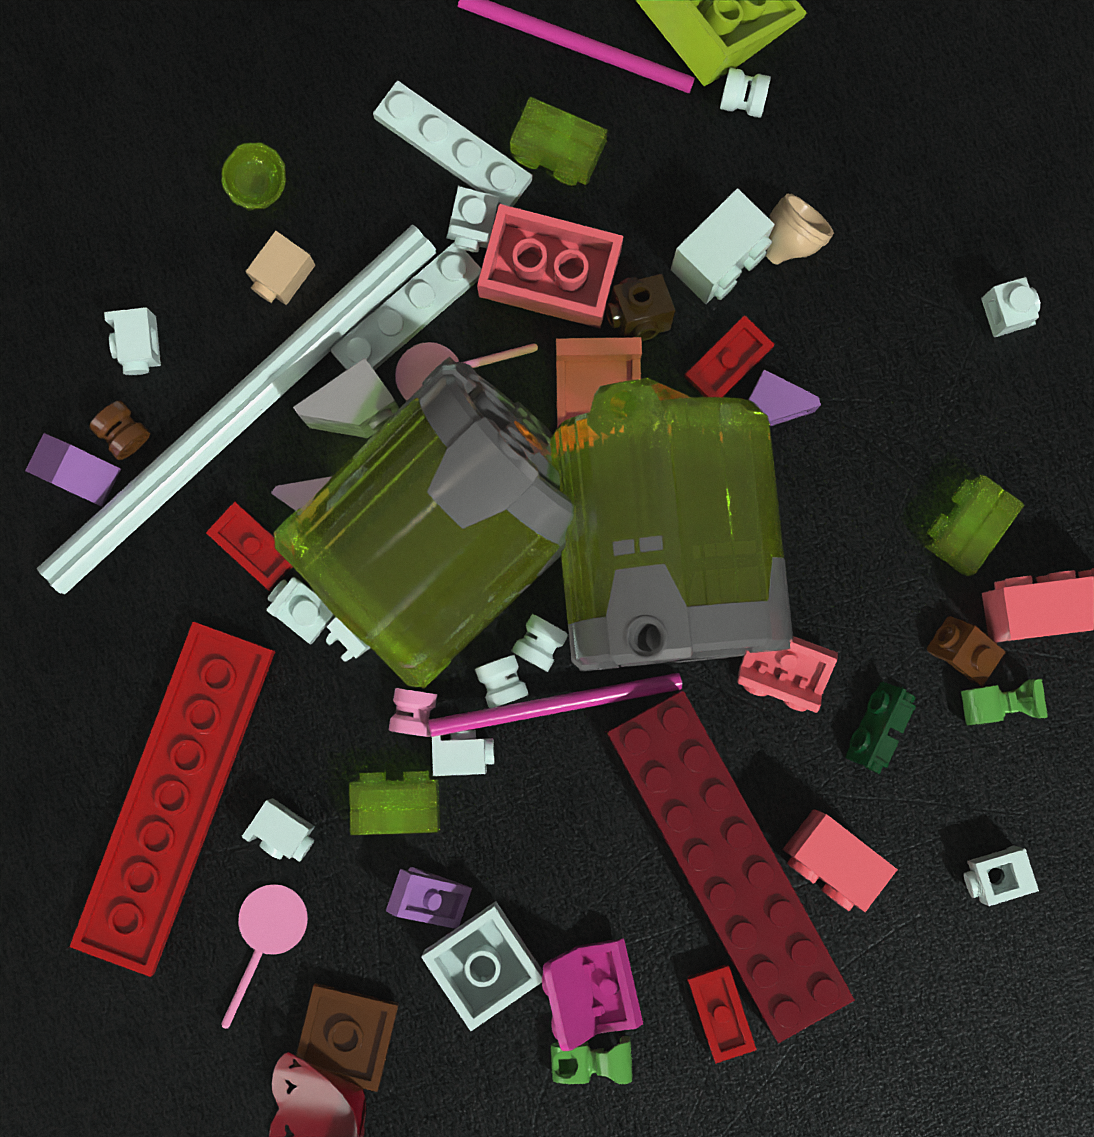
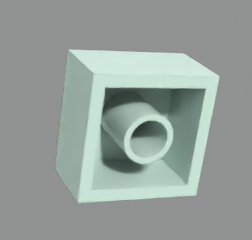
(722, 246)
(483, 966)

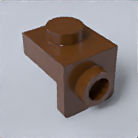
(966, 649)

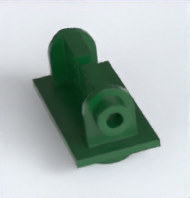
(887, 709)

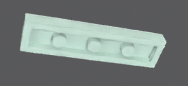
(451, 145)
(409, 309)

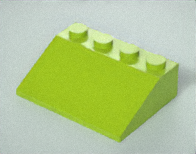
(720, 32)

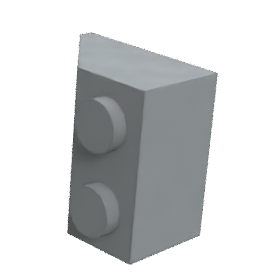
(350, 403)

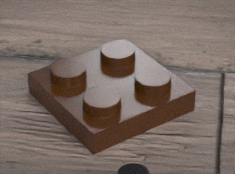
(347, 1034)

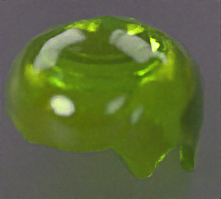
(253, 176)

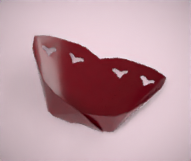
(318, 1105)

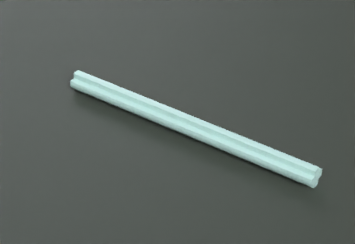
(236, 410)

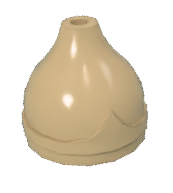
(797, 230)

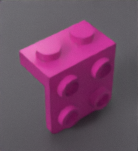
(591, 992)

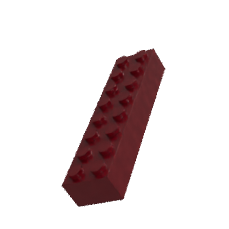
(730, 866)

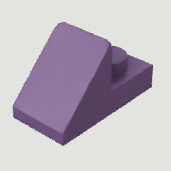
(428, 898)

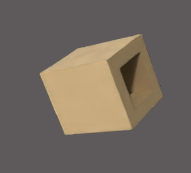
(279, 269)

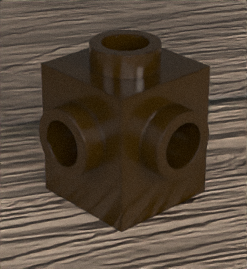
(641, 307)

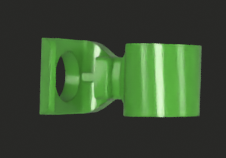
(990, 703)
(579, 1064)

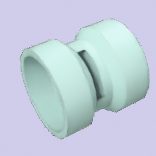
(736, 88)
(539, 642)
(501, 681)

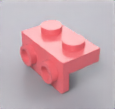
(790, 674)

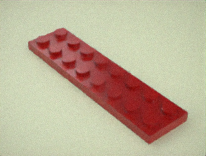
(172, 799)

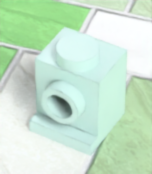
(1011, 306)
(134, 339)
(461, 754)
(280, 831)
(1015, 878)

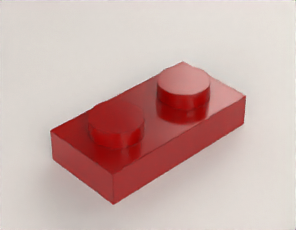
(729, 359)
(250, 545)
(721, 1013)

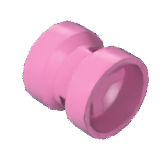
(412, 702)

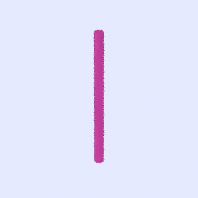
(579, 43)
(554, 704)

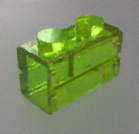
(557, 142)
(973, 524)
(394, 805)

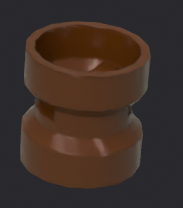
(119, 430)

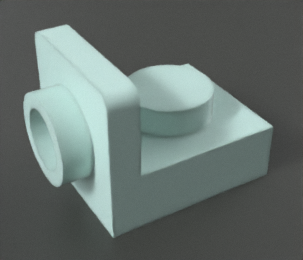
(472, 219)
(299, 609)

